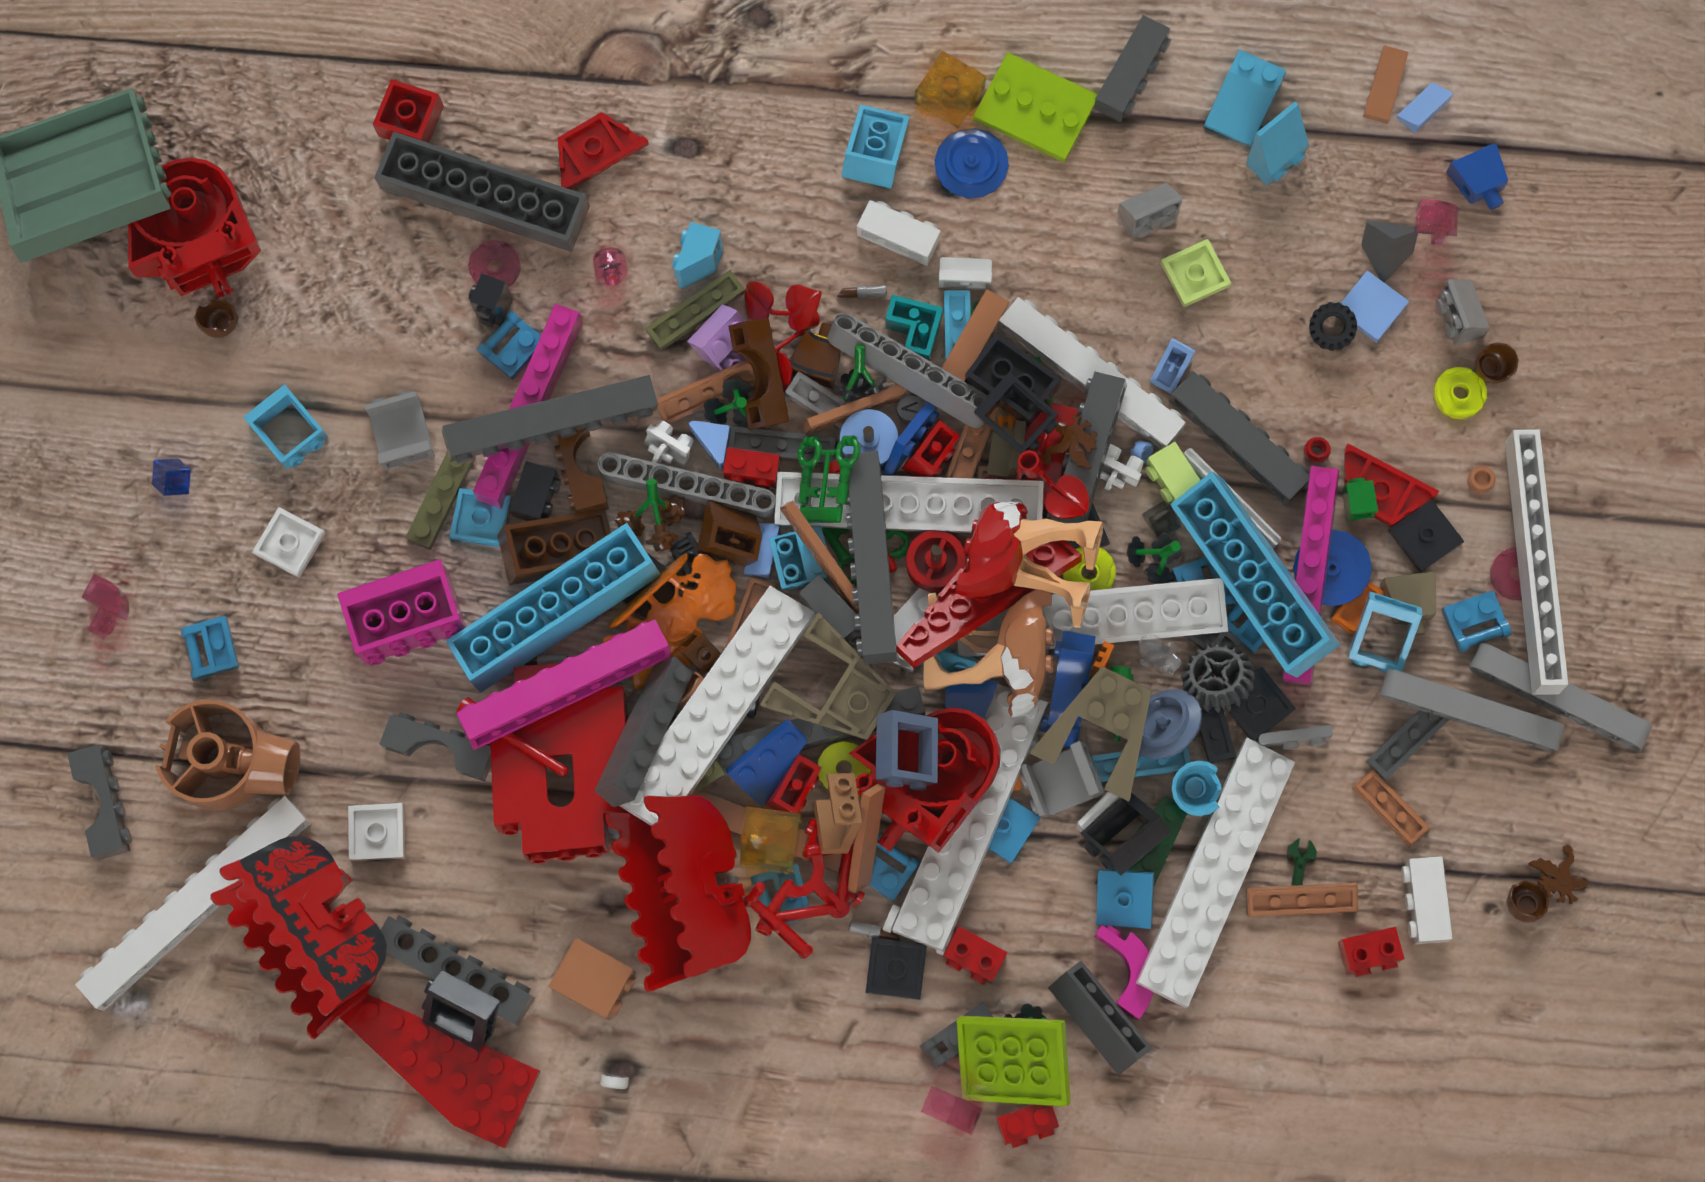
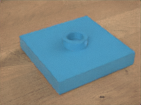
(1013, 831)
(1125, 899)

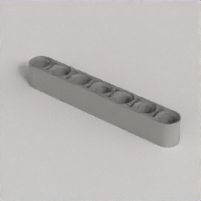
(907, 369)
(677, 476)
(1570, 703)
(1472, 710)

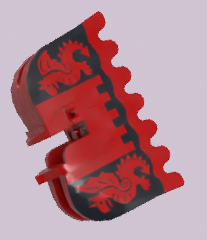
(287, 910)

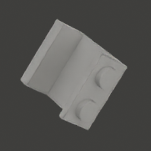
(400, 430)
(1063, 784)

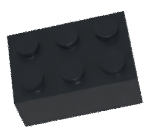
(1004, 357)

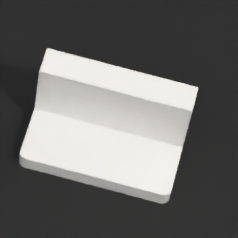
(965, 273)

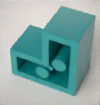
(918, 321)

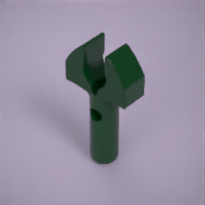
(1300, 862)

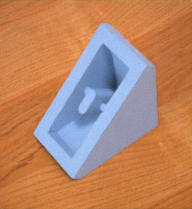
(1172, 366)
(713, 439)

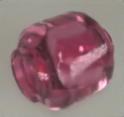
(610, 266)

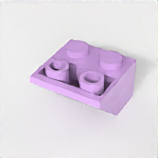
(713, 339)

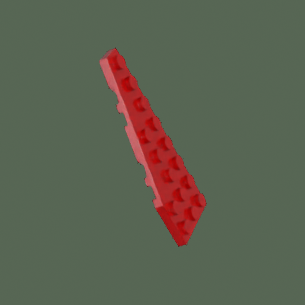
(958, 615)
(468, 1087)

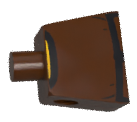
(817, 357)

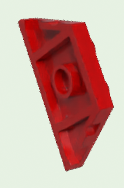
(594, 148)
(1395, 491)

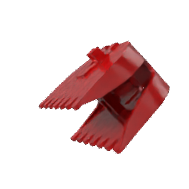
(679, 863)

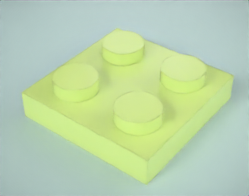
(1195, 273)

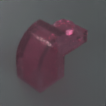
(1437, 219)
(111, 604)
(952, 1110)

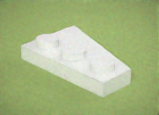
(909, 614)

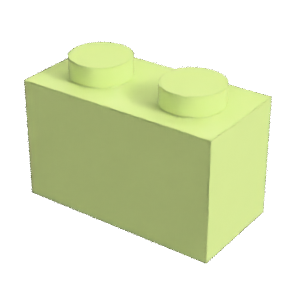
(1171, 472)

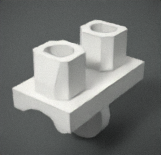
(666, 447)
(1128, 473)

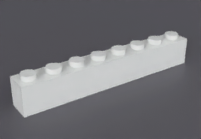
(1077, 363)

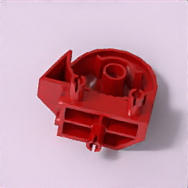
(195, 242)
(961, 783)

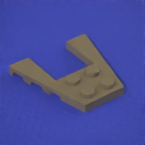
(854, 701)
(1113, 705)

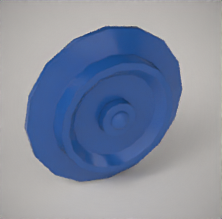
(971, 163)
(1347, 569)

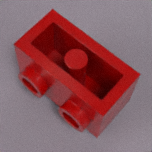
(931, 451)
(752, 467)
(794, 786)
(1371, 951)
(974, 955)
(1027, 1122)

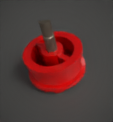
(934, 560)

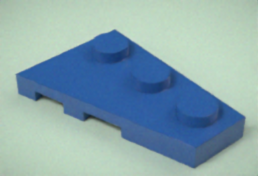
(910, 436)
(767, 762)

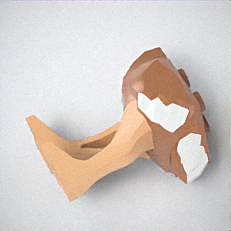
(1014, 652)

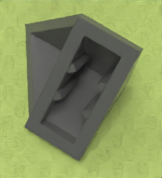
(1388, 246)

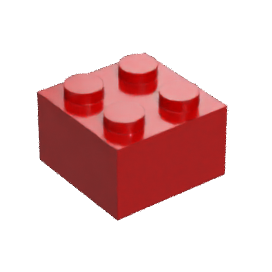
(408, 112)

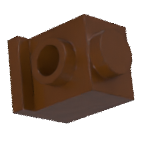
(693, 647)

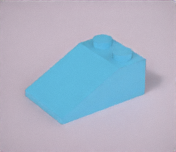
(1245, 98)
(1279, 145)
(875, 146)

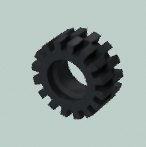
(1333, 342)

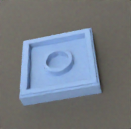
(1374, 305)

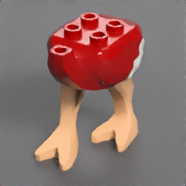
(1000, 560)

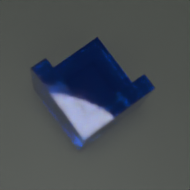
(171, 477)

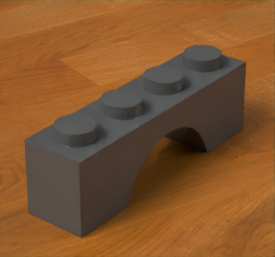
(406, 736)
(107, 834)

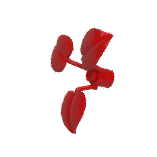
(802, 313)
(1066, 498)

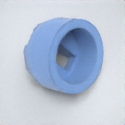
(1142, 450)

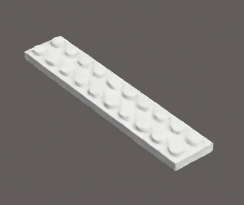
(922, 501)
(1135, 612)
(723, 699)
(1215, 873)
(948, 876)

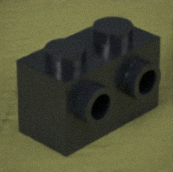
(490, 300)

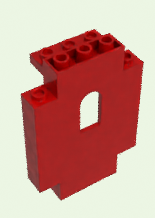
(520, 787)

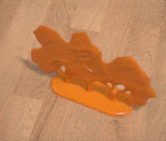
(679, 617)

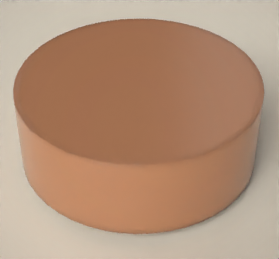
(1481, 479)

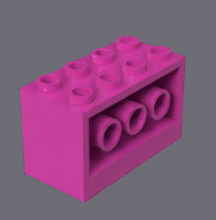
(397, 613)

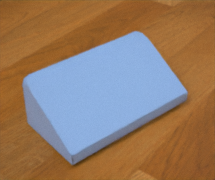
(1424, 107)
(763, 566)

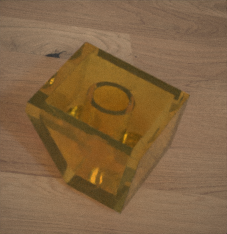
(950, 89)
(770, 840)

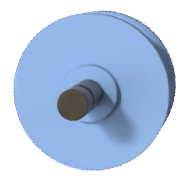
(873, 431)

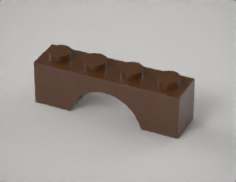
(755, 343)
(586, 490)

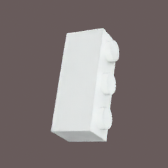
(898, 232)
(1427, 900)

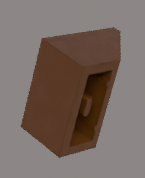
(729, 535)

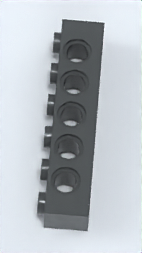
(395, 930)

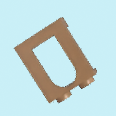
(838, 812)

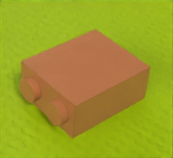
(593, 979)

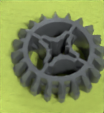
(1223, 663)

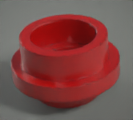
(1320, 443)

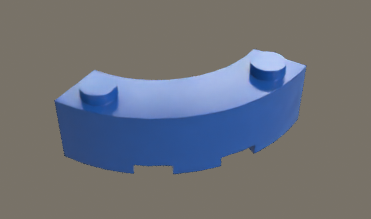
(1071, 677)

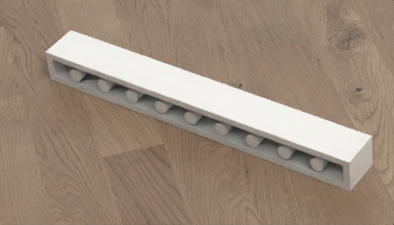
(1536, 563)
(183, 909)

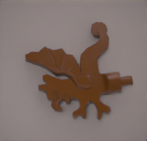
(1072, 437)
(1561, 877)

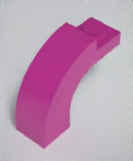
(1134, 953)

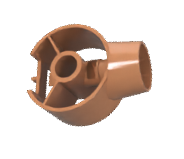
(268, 766)

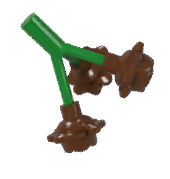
(669, 511)

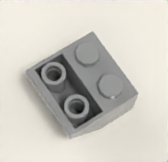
(1150, 210)
(1461, 311)

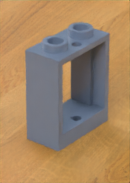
(887, 749)

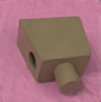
(1415, 590)

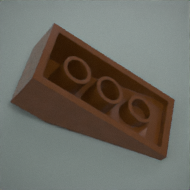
(543, 545)

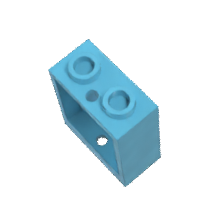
(273, 406)
(1392, 608)

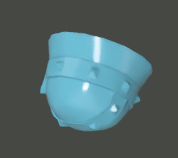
(1197, 788)

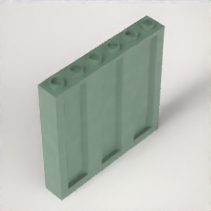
(80, 175)

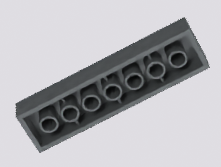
(482, 191)

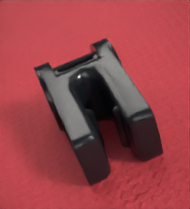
(686, 545)

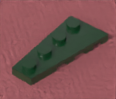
(1156, 858)

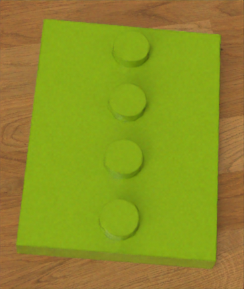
(1035, 107)
(1013, 1060)

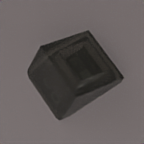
(1161, 519)

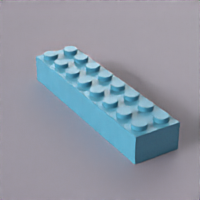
(1255, 575)
(553, 608)

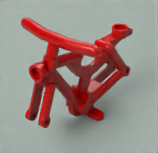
(836, 903)

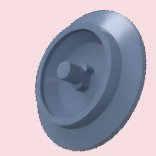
(1170, 724)

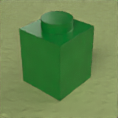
(1359, 499)

